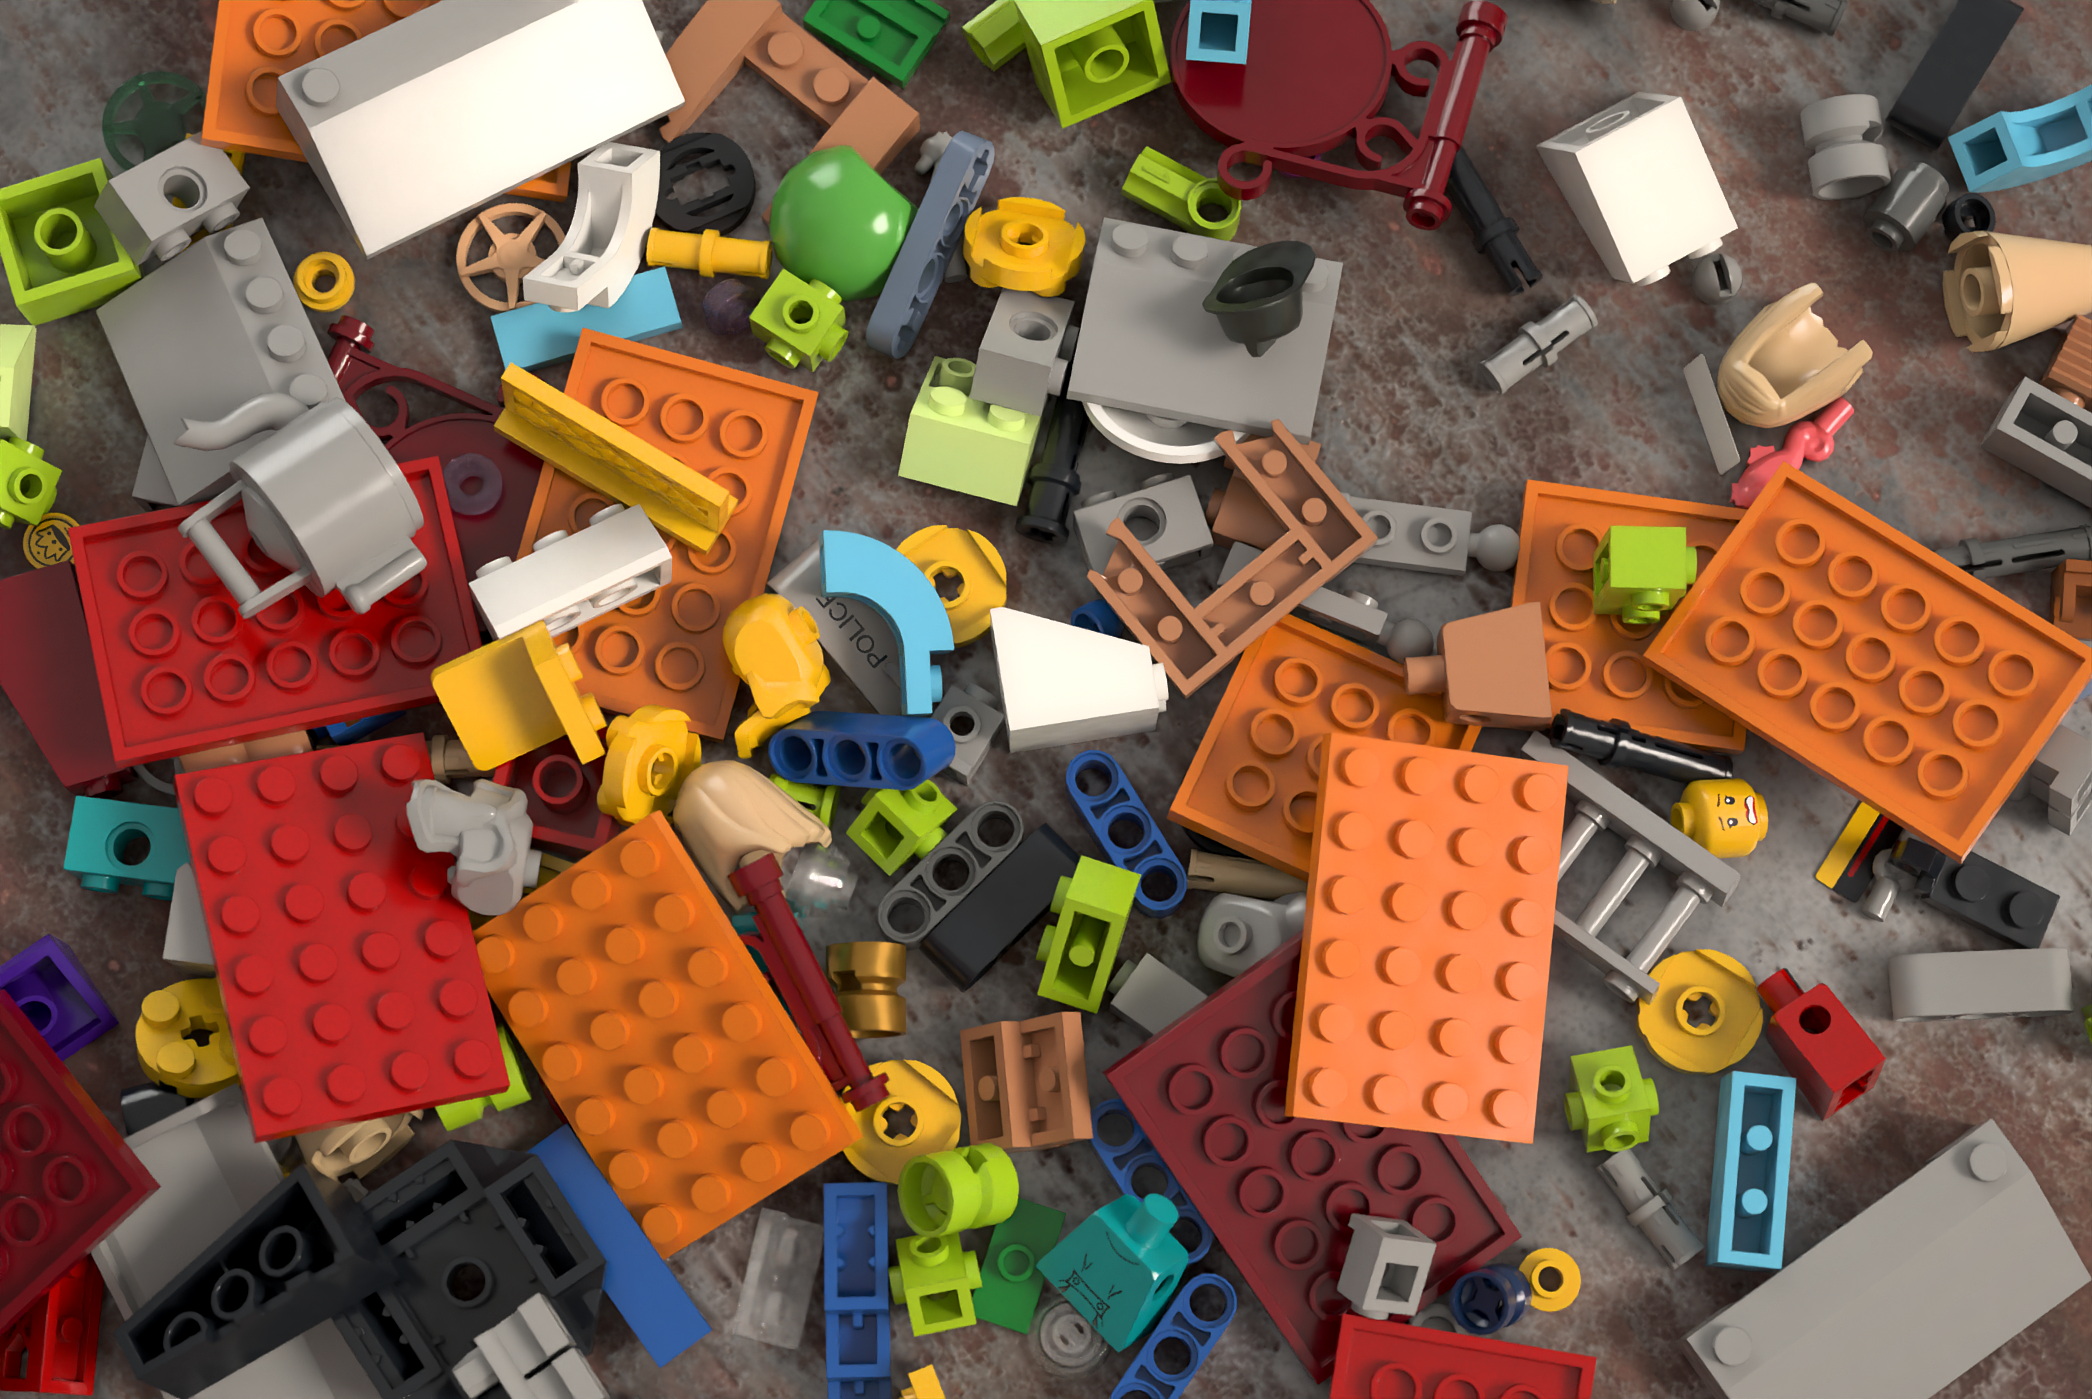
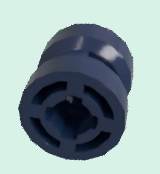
(1478, 1304)

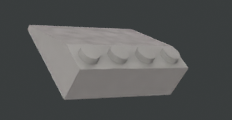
(208, 338)
(1162, 355)

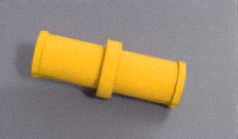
(709, 253)

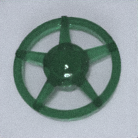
(157, 122)

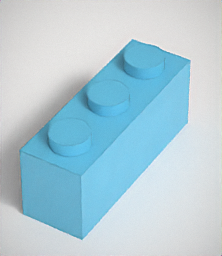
(1750, 1172)

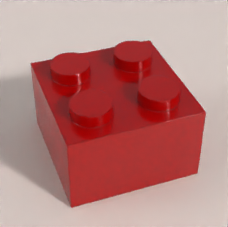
(562, 797)

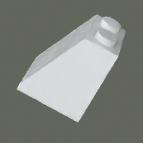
(1640, 186)
(1071, 682)

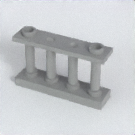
(1648, 843)

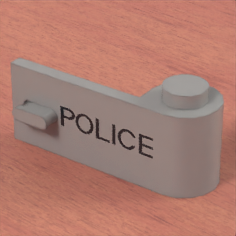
(848, 632)

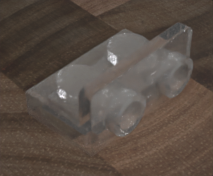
(779, 1280)

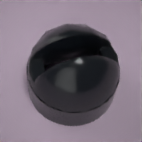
(1966, 208)

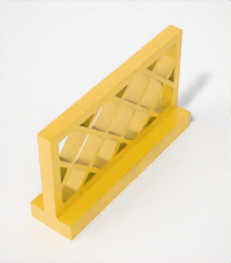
(612, 460)

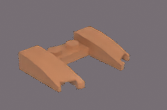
(808, 73)
(1319, 544)

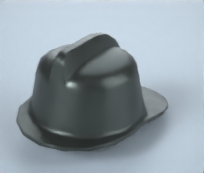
(1262, 294)

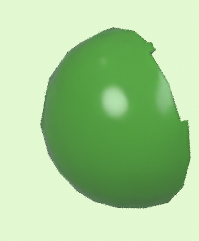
(839, 223)

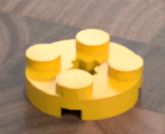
(998, 258)
(975, 562)
(636, 743)
(1733, 1005)
(160, 1046)
(934, 1117)

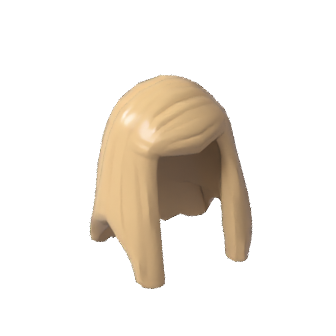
(1786, 364)
(738, 817)

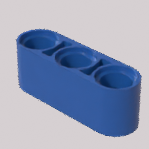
(887, 747)
(1120, 804)
(1125, 1160)
(1184, 1326)

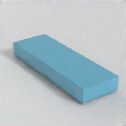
(542, 337)

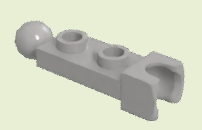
(1432, 538)
(1347, 615)

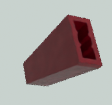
(54, 678)

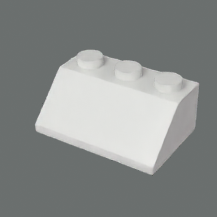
(574, 575)

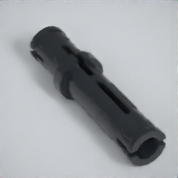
(1492, 230)
(1618, 745)

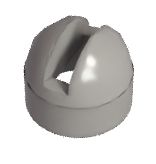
(1692, 14)
(1706, 282)

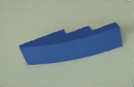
(636, 1273)
(857, 1291)

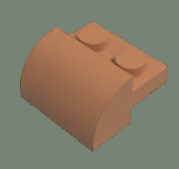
(1027, 1083)

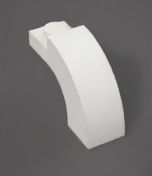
(606, 234)

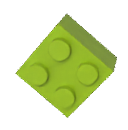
(1092, 53)
(59, 245)

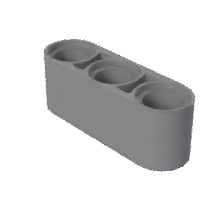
(1980, 985)

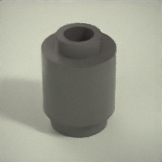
(1906, 208)

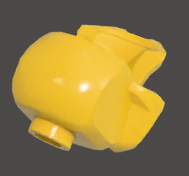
(781, 662)

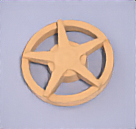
(509, 256)

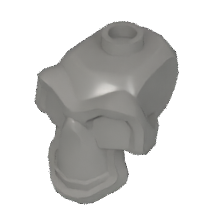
(487, 836)
(1245, 929)

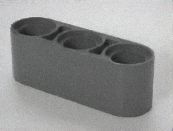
(959, 846)

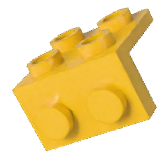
(518, 698)

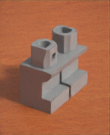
(2061, 778)
(522, 1347)

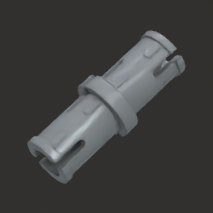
(1538, 344)
(1650, 1208)

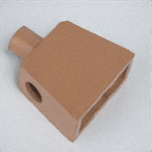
(1488, 670)

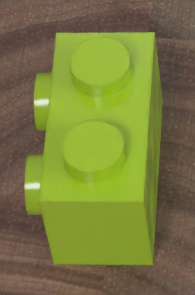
(1642, 572)
(1088, 933)

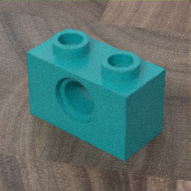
(103, 830)

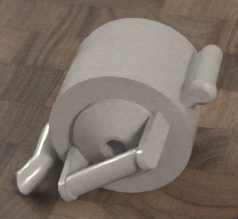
(314, 501)

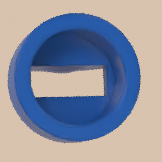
(1097, 614)

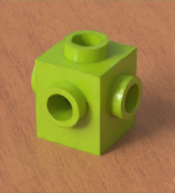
(800, 322)
(25, 483)
(901, 824)
(1610, 1100)
(935, 1282)

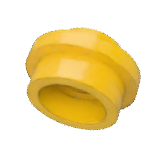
(319, 265)
(1569, 1275)

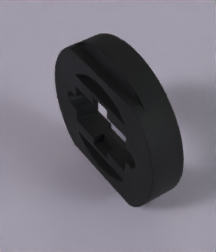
(739, 192)

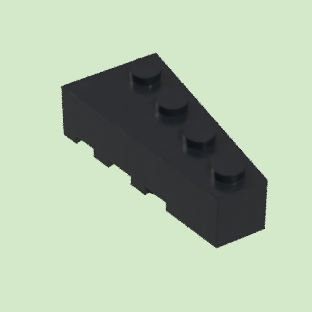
(257, 1286)

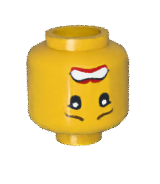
(1722, 816)

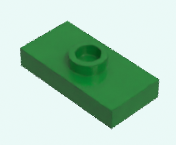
(1009, 1270)

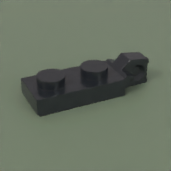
(1979, 893)

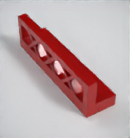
(59, 1335)

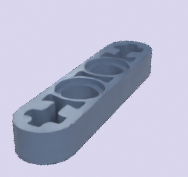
(930, 244)

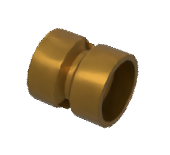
(867, 985)

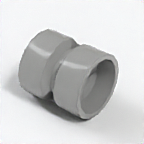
(1846, 155)

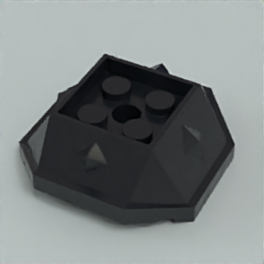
(456, 1212)

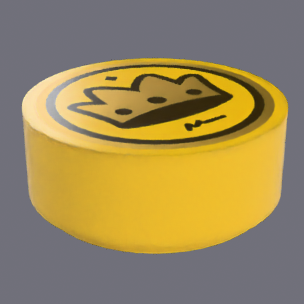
(49, 540)

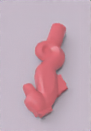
(1803, 440)

